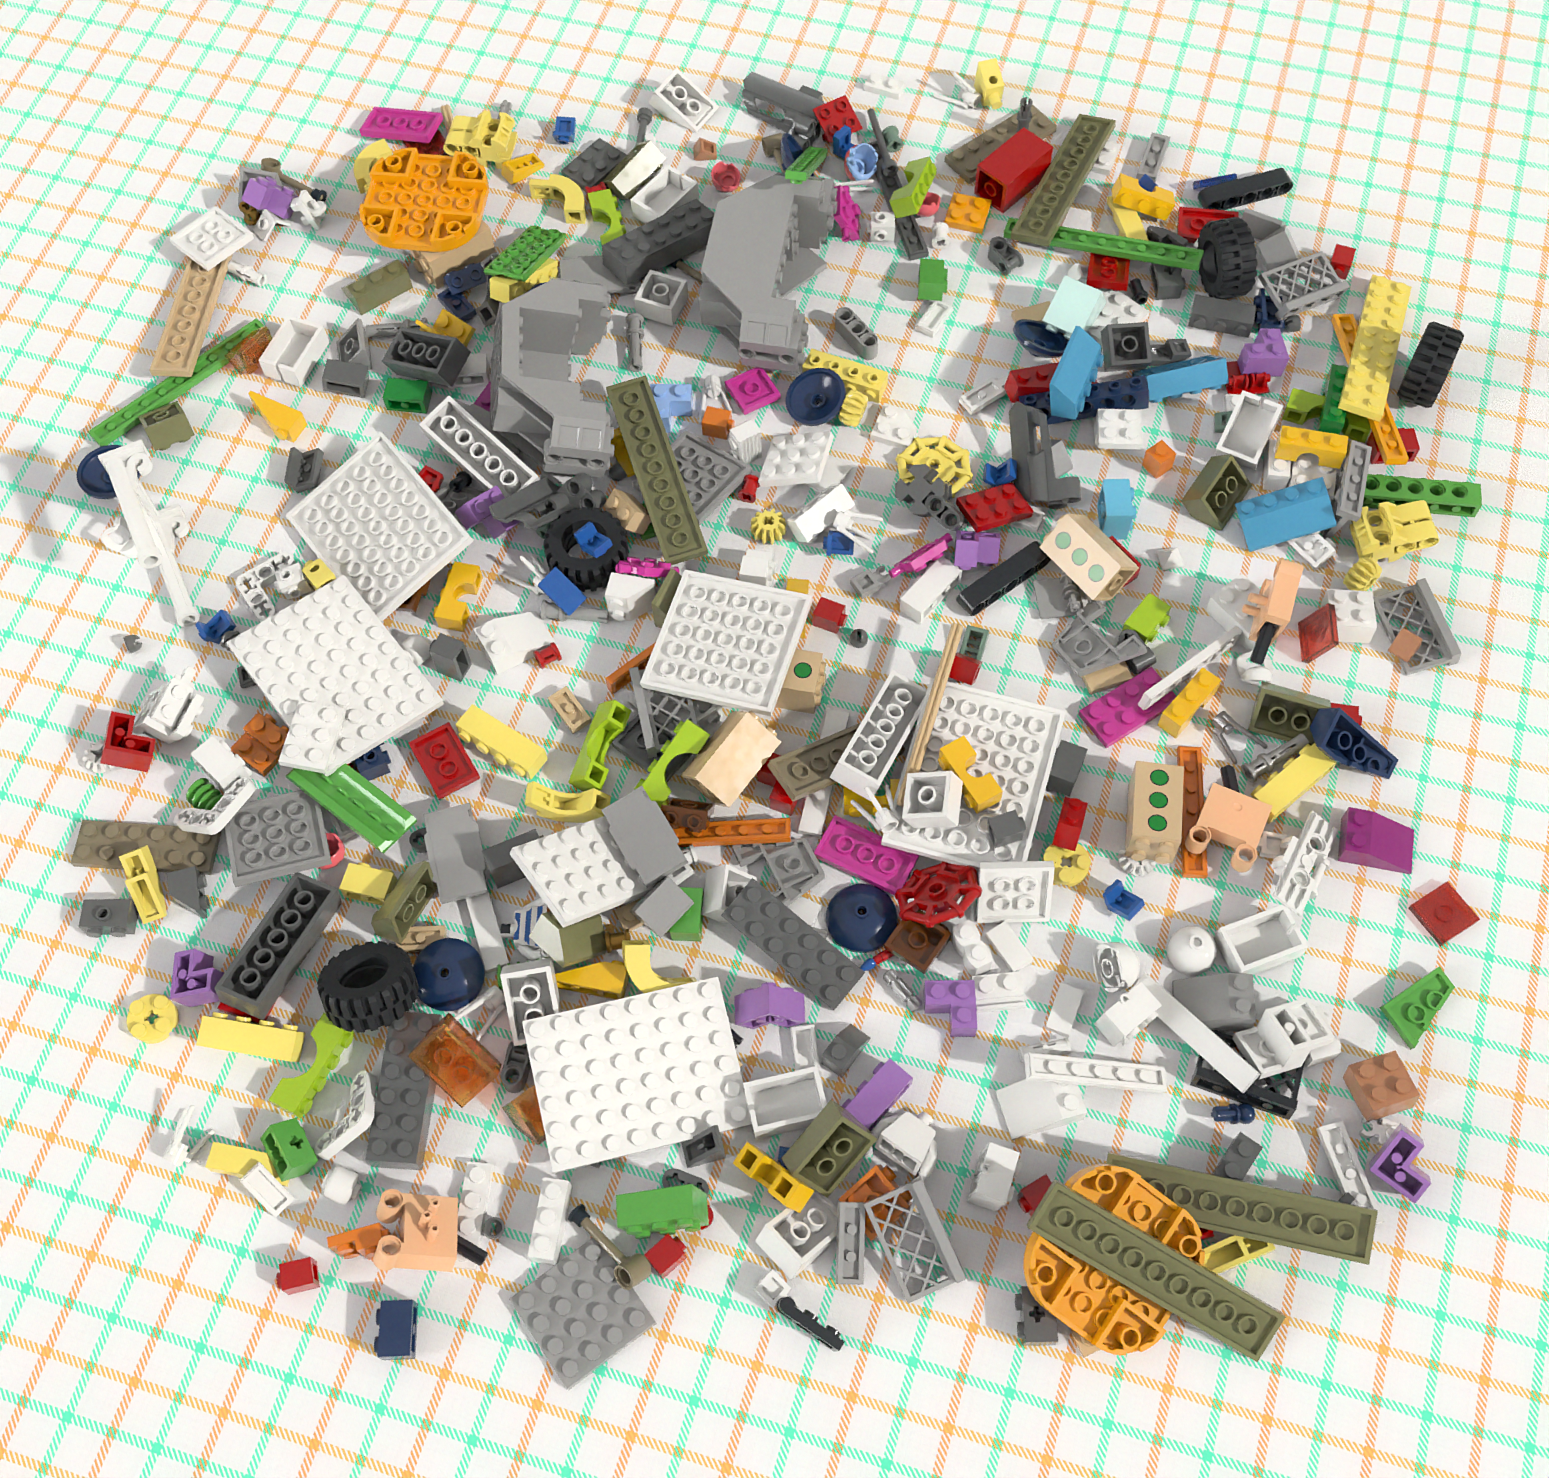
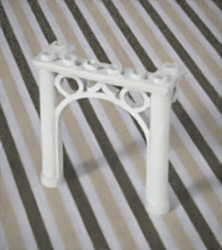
(150, 528)

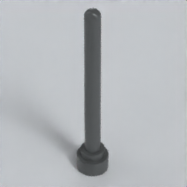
(644, 118)
(889, 165)

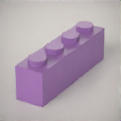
(878, 1094)

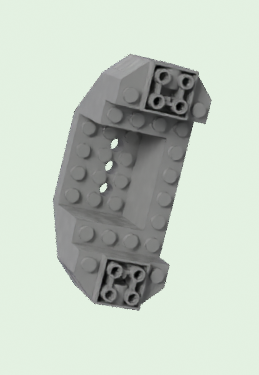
(743, 264)
(530, 373)

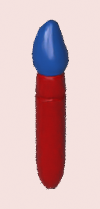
(870, 963)

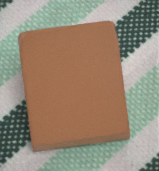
(704, 150)
(1405, 645)

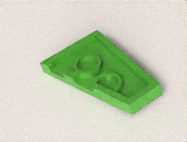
(1417, 1005)

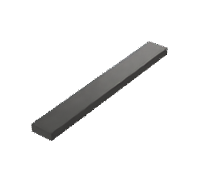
(906, 226)

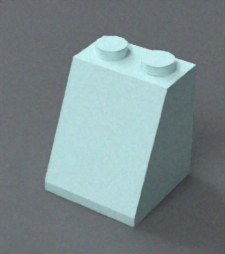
(1073, 306)

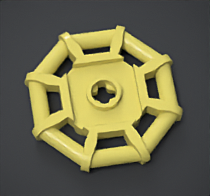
(939, 456)

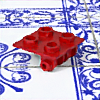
(834, 116)
(1252, 384)

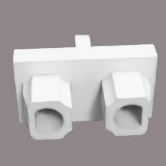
(311, 210)

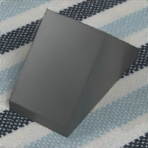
(704, 1148)

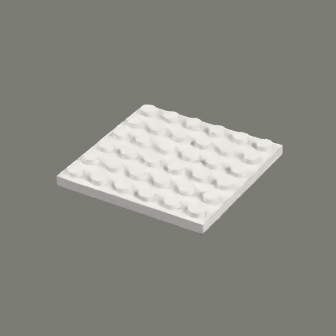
(727, 642)

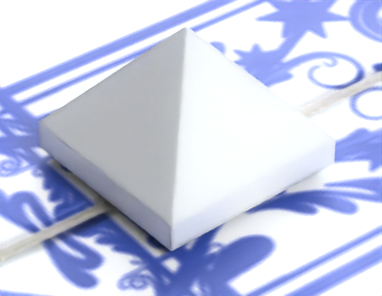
(1169, 558)

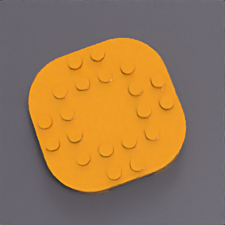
(424, 200)
(1089, 1299)

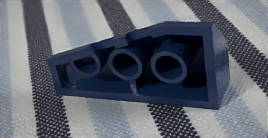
(1350, 744)

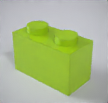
(1148, 618)

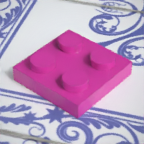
(752, 390)

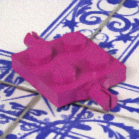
(847, 214)
(918, 559)
(646, 567)

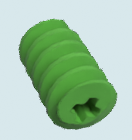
(203, 794)

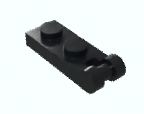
(808, 1322)

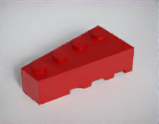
(1030, 381)

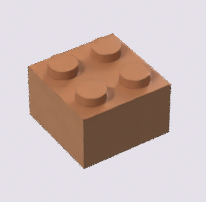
(1381, 1086)

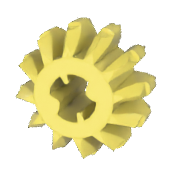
(853, 408)
(768, 526)
(1362, 574)

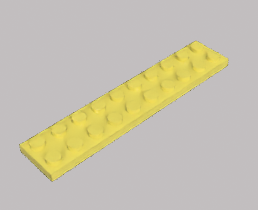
(1375, 348)

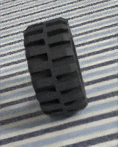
(1228, 258)
(1430, 364)
(589, 572)
(367, 986)

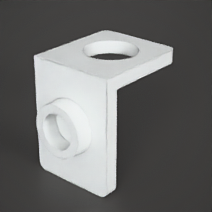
(266, 224)

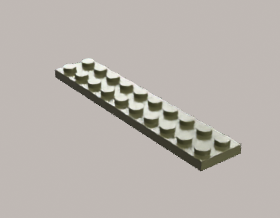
(1063, 180)
(656, 471)
(1262, 1210)
(1155, 1270)

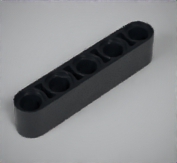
(1246, 190)
(1003, 579)

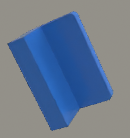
(562, 591)

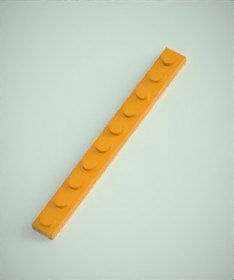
(1385, 431)

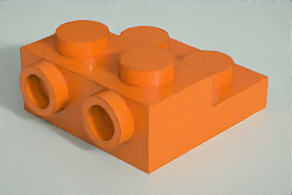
(261, 743)
(874, 1184)
(358, 1241)

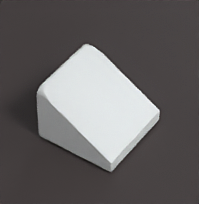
(1078, 272)

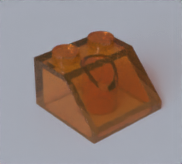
(249, 350)

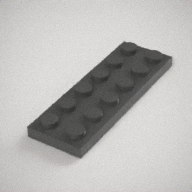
(793, 944)

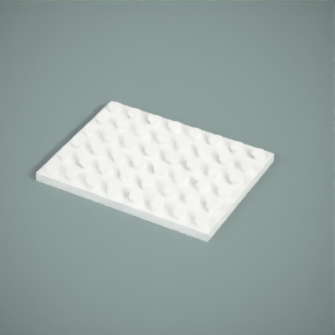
(379, 526)
(337, 656)
(1012, 743)
(635, 1073)

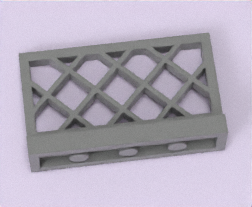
(1310, 297)
(1350, 486)
(1432, 616)
(647, 716)
(937, 1236)

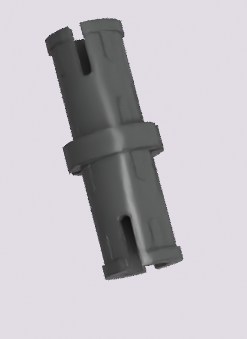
(1024, 115)

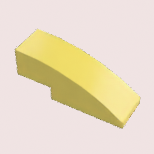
(144, 884)
(238, 1161)
(1234, 1252)

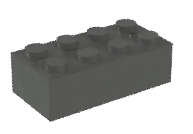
(426, 356)

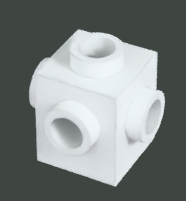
(881, 226)
(292, 581)

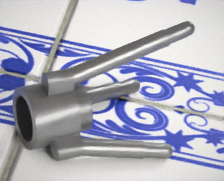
(1226, 724)

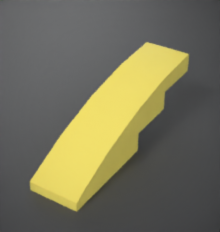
(1127, 221)

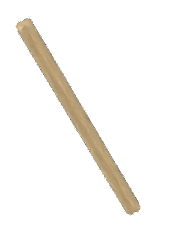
(932, 706)

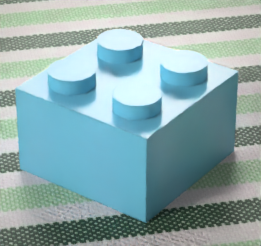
(1116, 508)

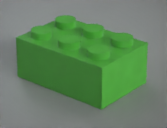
(662, 1211)

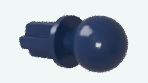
(1234, 1114)

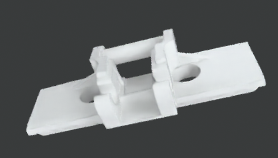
(1295, 882)

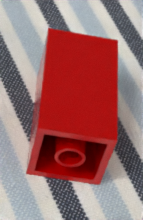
(1013, 169)

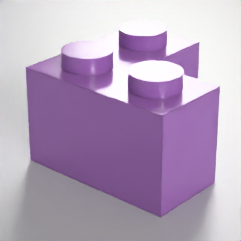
(266, 194)
(1265, 354)
(478, 511)
(976, 547)
(194, 978)
(955, 998)
(769, 1006)
(1395, 1164)

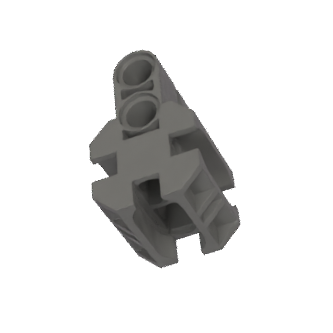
(928, 495)

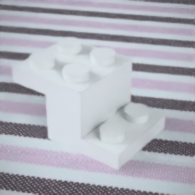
(1117, 429)
(183, 725)
(1283, 1037)

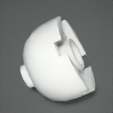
(1192, 950)
(1116, 966)

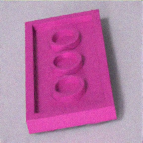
(401, 124)
(1118, 711)
(863, 856)

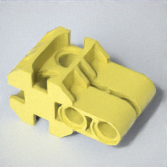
(483, 137)
(1400, 527)

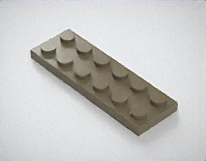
(967, 157)
(810, 766)
(172, 849)

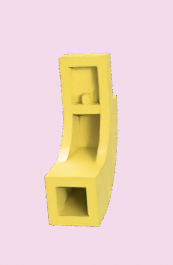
(366, 160)
(562, 190)
(566, 806)
(637, 963)

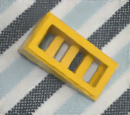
(520, 168)

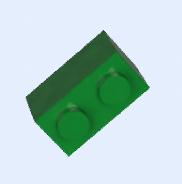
(407, 395)

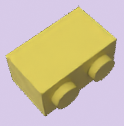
(367, 883)

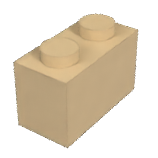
(628, 511)

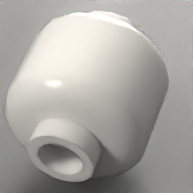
(417, 648)
(341, 1185)

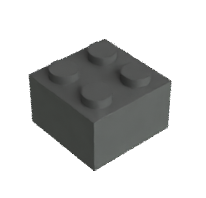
(1126, 346)

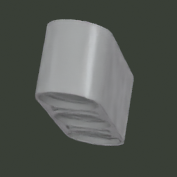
(856, 333)

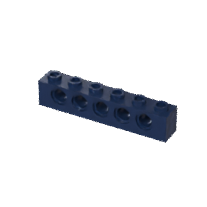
(1115, 394)

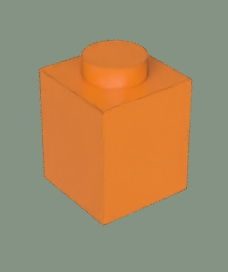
(717, 422)
(1158, 459)

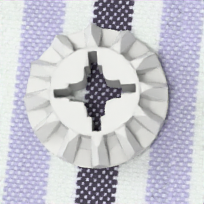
(92, 762)
(1133, 867)

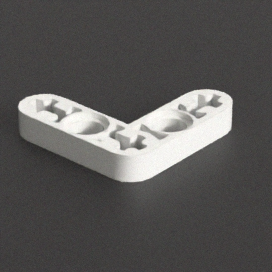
(257, 583)
(216, 819)
(356, 1122)

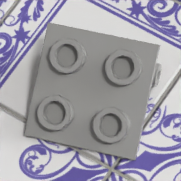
(1057, 597)

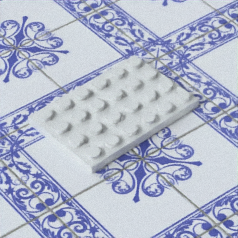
(579, 871)

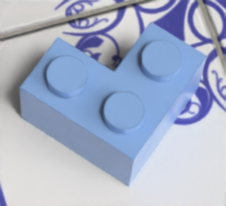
(672, 401)

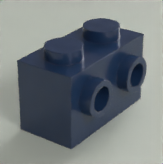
(374, 763)
(396, 1330)

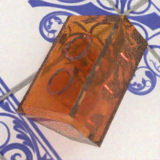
(455, 1060)

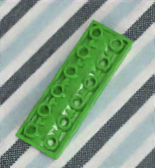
(526, 253)
(356, 804)

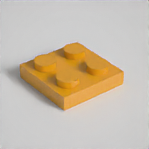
(968, 213)

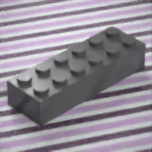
(658, 242)
(278, 945)
(402, 1098)

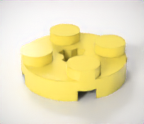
(1079, 861)
(142, 1009)

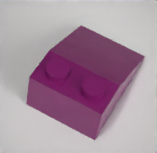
(1375, 841)

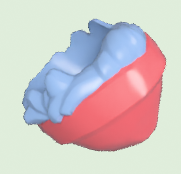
(860, 162)

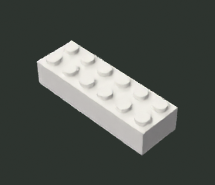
(476, 449)
(880, 735)

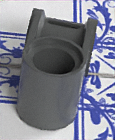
(1004, 255)
(1140, 662)
(516, 1063)

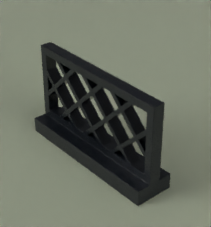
(1255, 1096)

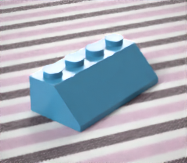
(1075, 374)
(1185, 377)
(1286, 514)

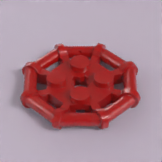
(938, 893)

